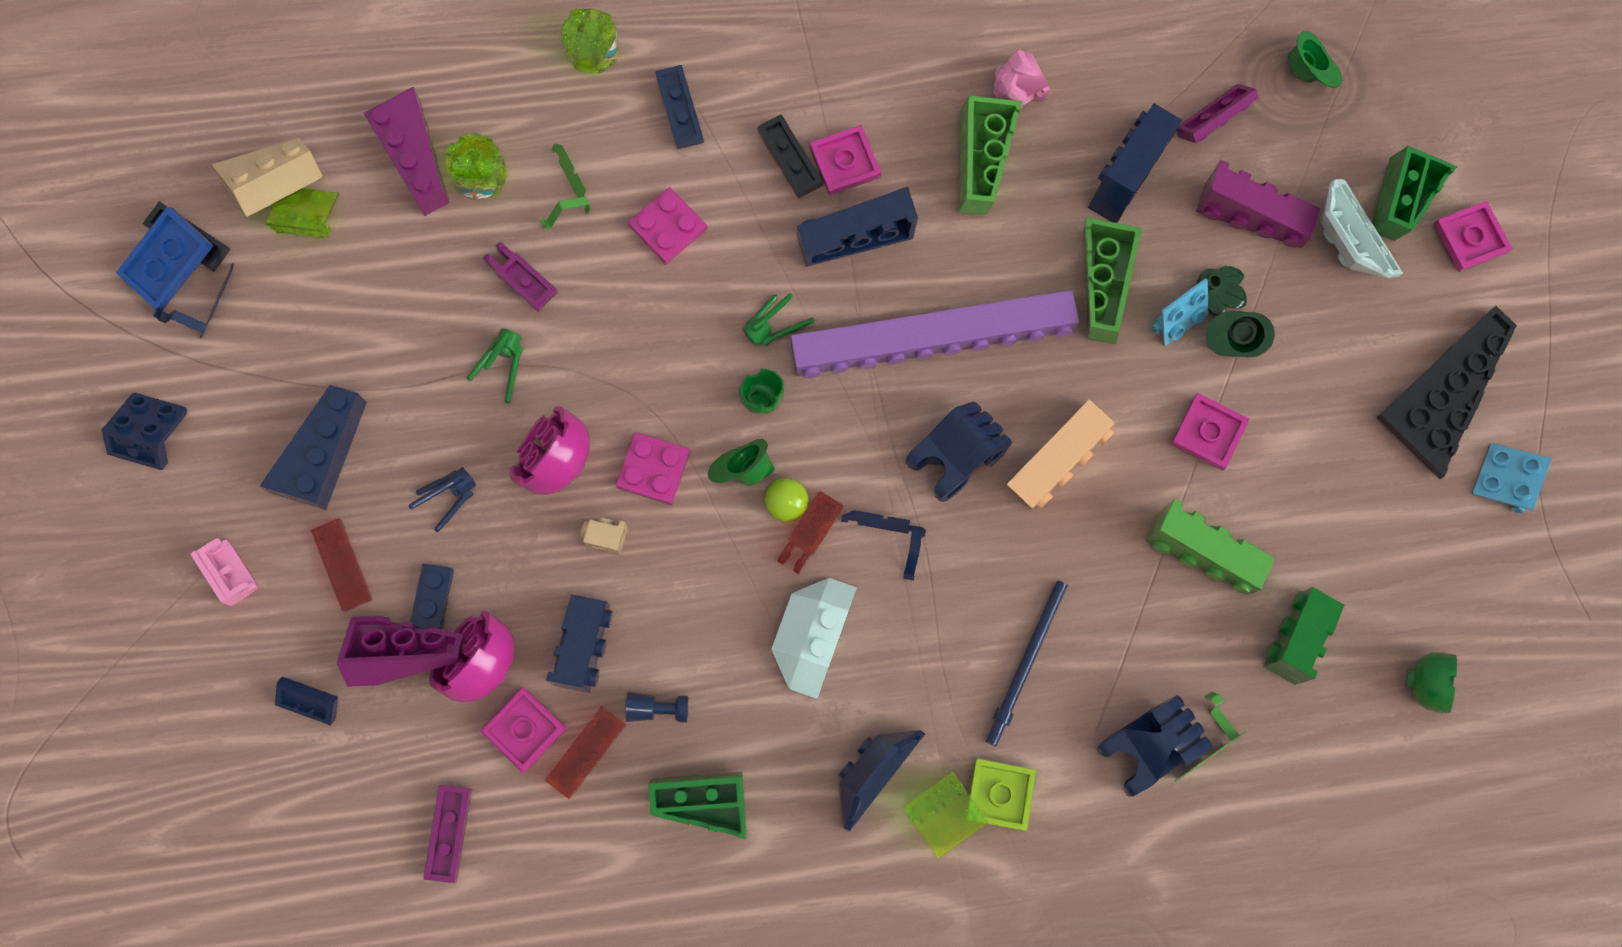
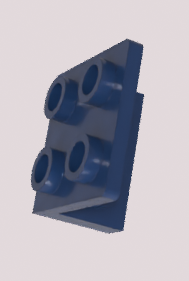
(141, 429)

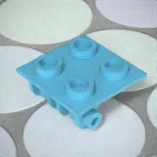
(1183, 313)
(1512, 477)

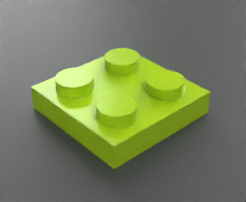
(1003, 793)

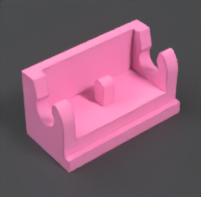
(224, 571)

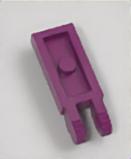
(522, 278)

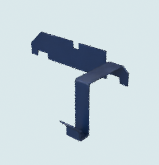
(187, 320)
(896, 525)

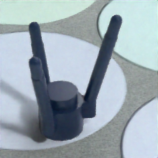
(458, 482)

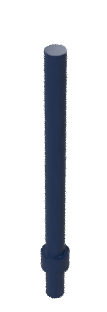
(1004, 714)

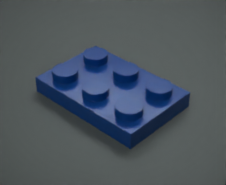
(164, 258)

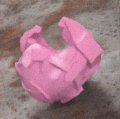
(1021, 79)

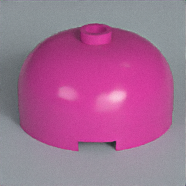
(565, 457)
(482, 662)

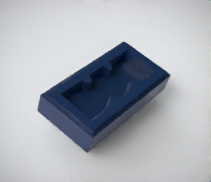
(306, 700)

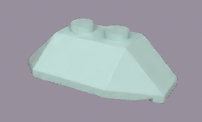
(1354, 234)
(811, 634)

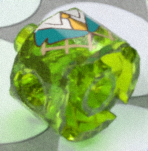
(590, 40)
(476, 166)

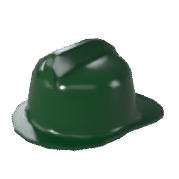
(1240, 334)

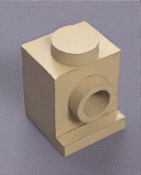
(604, 535)

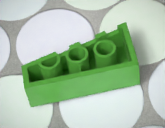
(1109, 266)
(1209, 548)

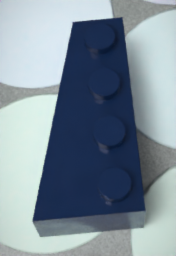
(1133, 162)
(859, 228)
(318, 450)

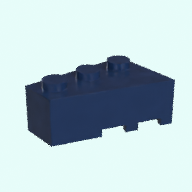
(581, 644)

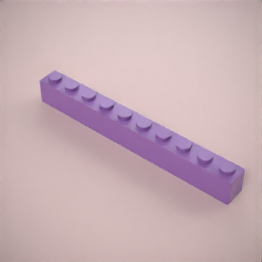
(934, 333)

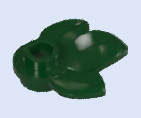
(1226, 289)

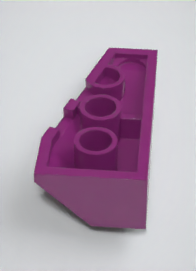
(387, 651)

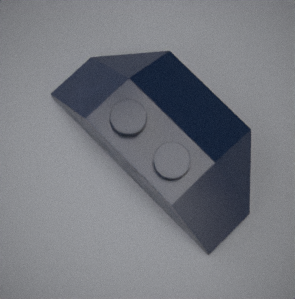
(872, 771)

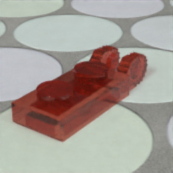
(812, 529)

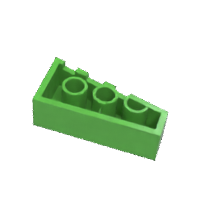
(984, 146)

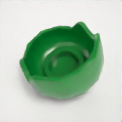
(762, 391)

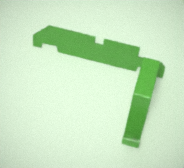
(576, 184)
(1222, 722)

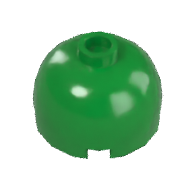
(1434, 681)

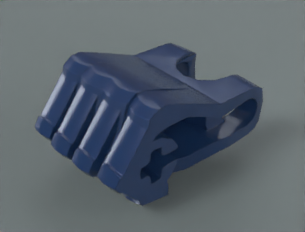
(961, 446)
(1160, 743)

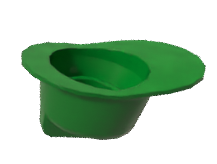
(1312, 62)
(745, 464)

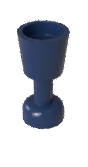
(643, 707)

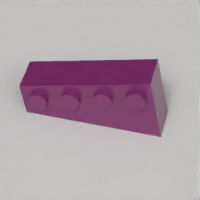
(407, 141)
(1257, 207)

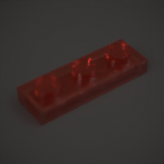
(341, 565)
(585, 752)

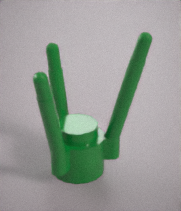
(758, 328)
(503, 345)

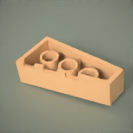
(1061, 454)

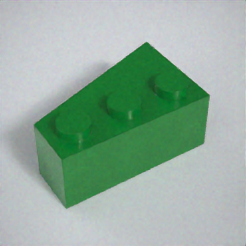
(1407, 190)
(1303, 636)
(702, 801)

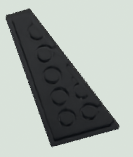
(1445, 397)

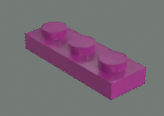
(1217, 113)
(447, 834)

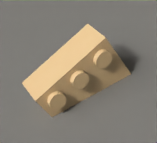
(267, 174)

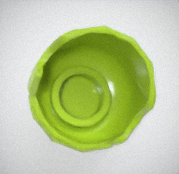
(786, 499)

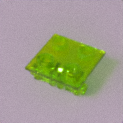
(303, 213)
(945, 814)

